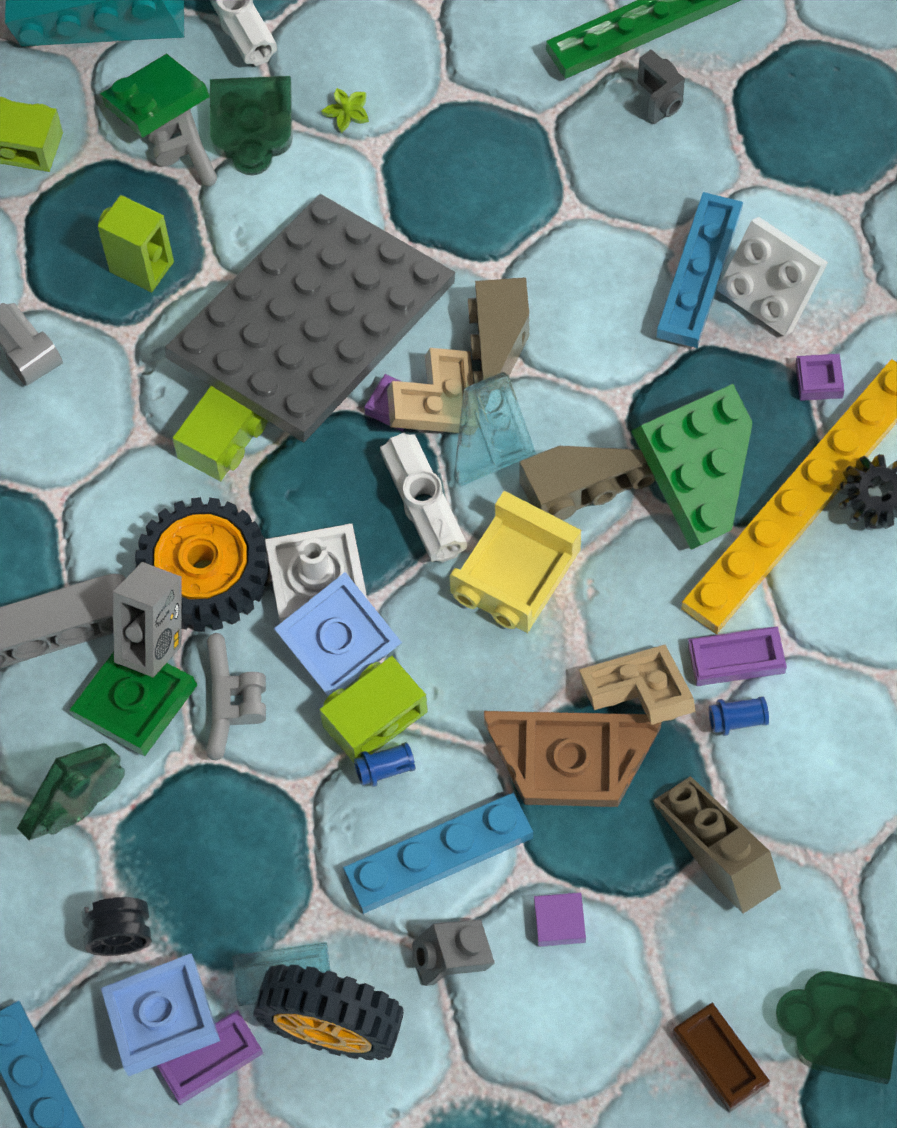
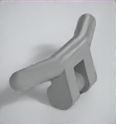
(168, 150)
(224, 686)

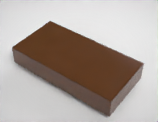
(721, 1057)

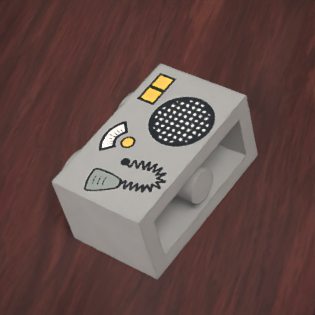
(147, 619)

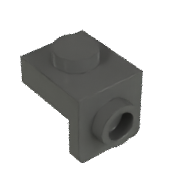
(663, 83)
(451, 950)

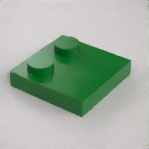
(154, 95)
(133, 704)

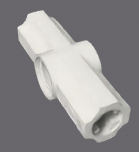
(246, 29)
(431, 517)

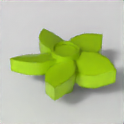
(347, 109)

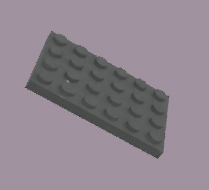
(310, 317)

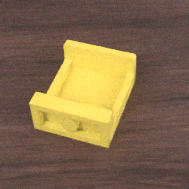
(516, 563)

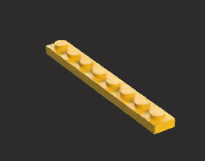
(795, 504)

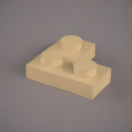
(437, 403)
(642, 675)

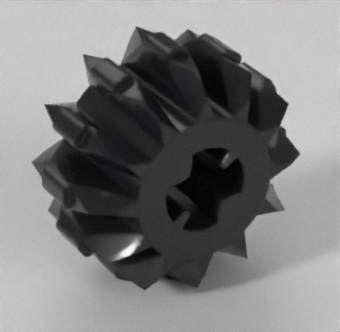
(867, 476)

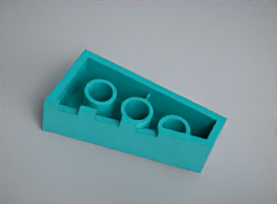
(93, 20)

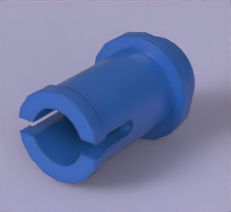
(738, 715)
(384, 764)

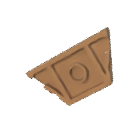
(571, 755)

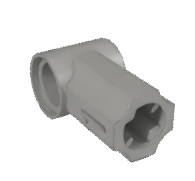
(26, 350)

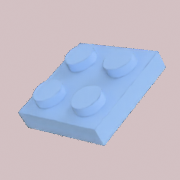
(337, 635)
(160, 1014)

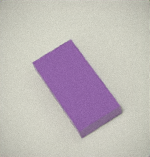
(737, 656)
(206, 1066)

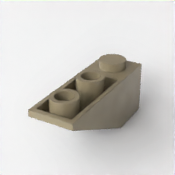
(502, 322)
(581, 476)
(720, 844)

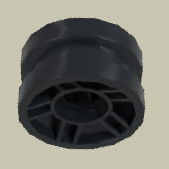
(116, 926)

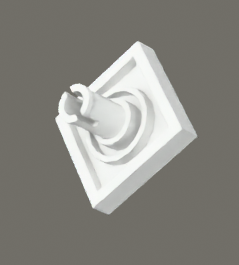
(772, 276)
(309, 562)

